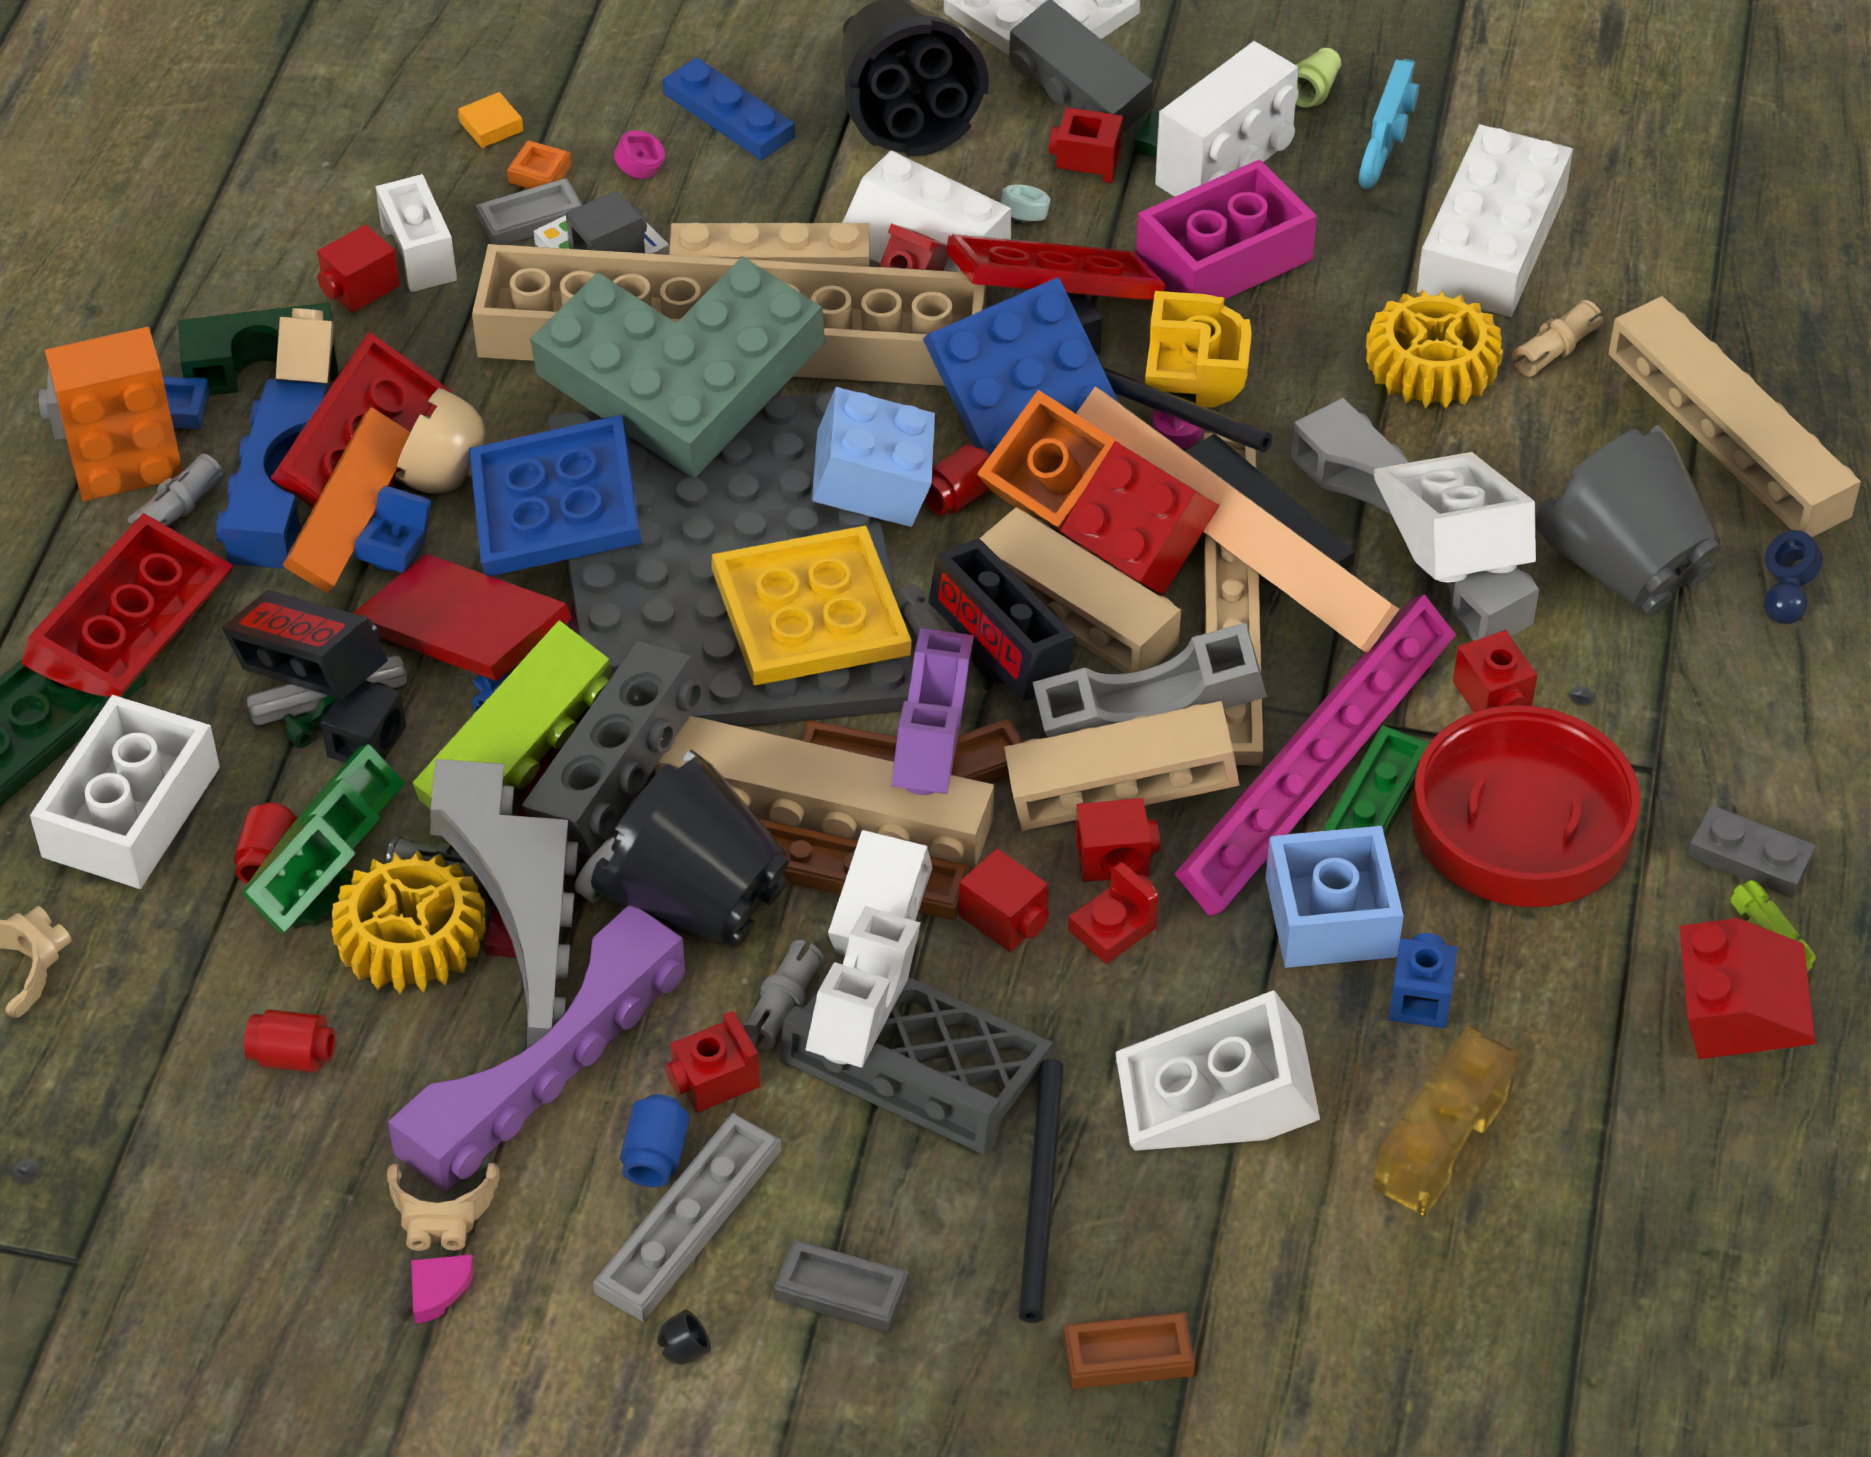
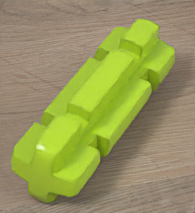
(1751, 902)

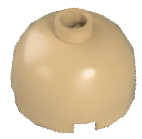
(438, 446)

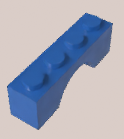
(260, 516)

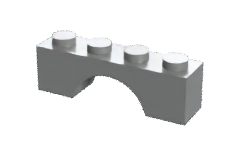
(1207, 671)

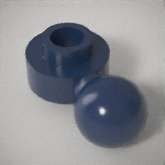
(1786, 600)

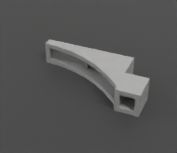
(521, 869)

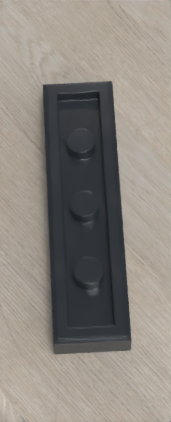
(1248, 480)

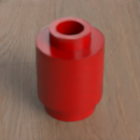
(956, 480)
(259, 835)
(289, 1040)

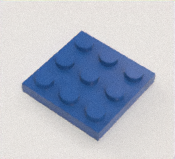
(1011, 351)
(554, 496)

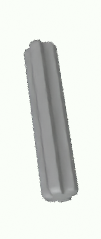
(291, 699)

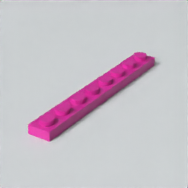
(1315, 755)

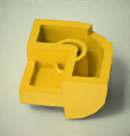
(1198, 347)

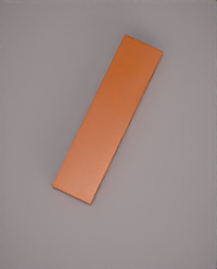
(347, 501)

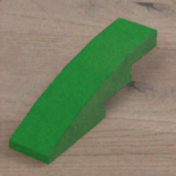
(322, 838)

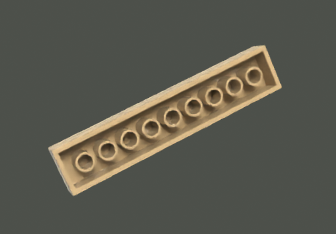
(869, 313)

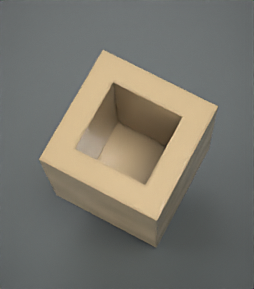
(304, 347)

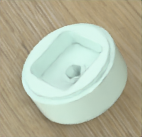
(1026, 202)

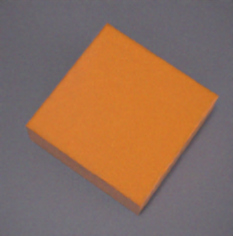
(538, 165)

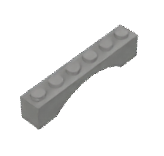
(1340, 455)

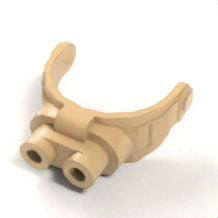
(40, 942)
(441, 1221)

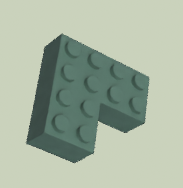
(682, 382)

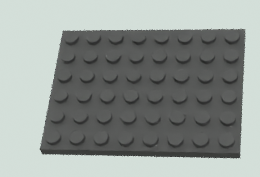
(666, 585)

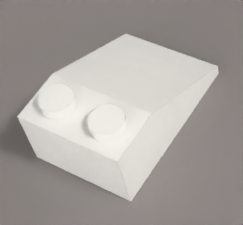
(1459, 516)
(1219, 1079)

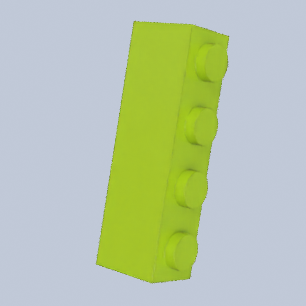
(529, 710)

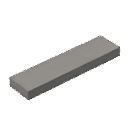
(687, 1217)

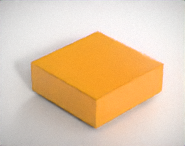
(490, 120)

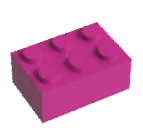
(1227, 233)

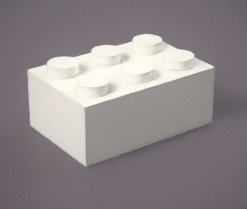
(1227, 120)
(125, 791)

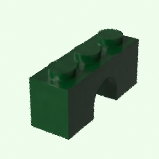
(228, 343)

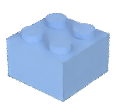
(873, 457)
(1333, 896)

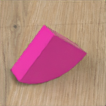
(439, 1284)

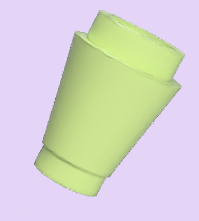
(1316, 77)

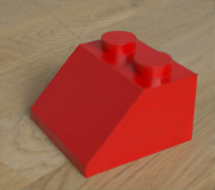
(1744, 989)

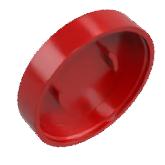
(1525, 806)

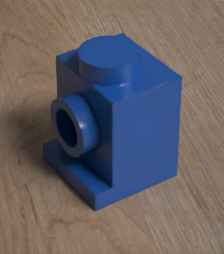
(1427, 971)

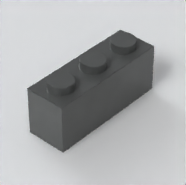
(1078, 65)

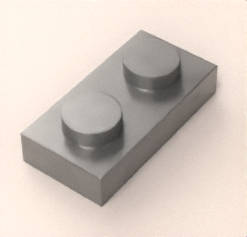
(1751, 851)

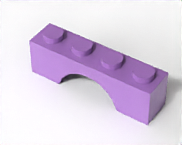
(933, 712)

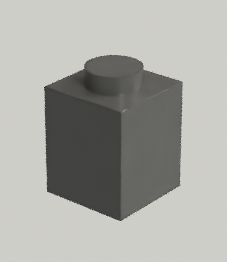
(607, 225)

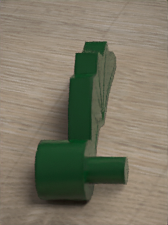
(300, 729)
(323, 903)

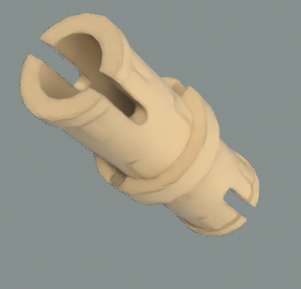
(1557, 338)

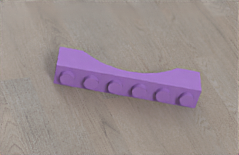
(462, 1120)

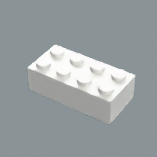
(1495, 219)

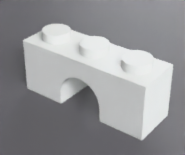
(864, 989)

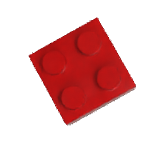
(1139, 518)

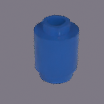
(654, 1140)

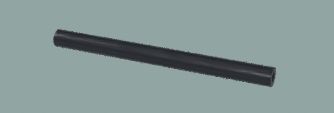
(1189, 412)
(1041, 1192)

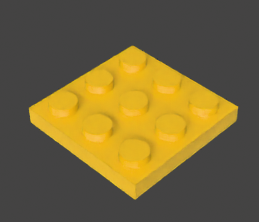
(810, 605)

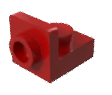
(1117, 915)

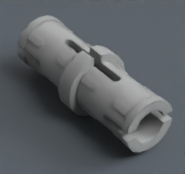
(178, 495)
(782, 993)

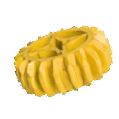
(1434, 349)
(408, 921)

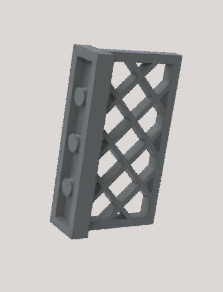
(916, 1091)

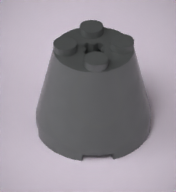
(1634, 520)

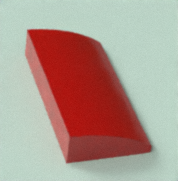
(125, 610)

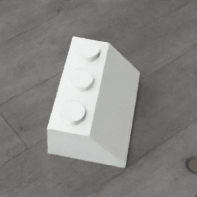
(923, 201)

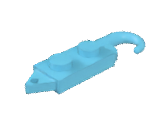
(1389, 121)

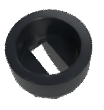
(683, 1338)

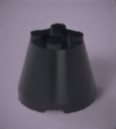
(910, 77)
(693, 855)

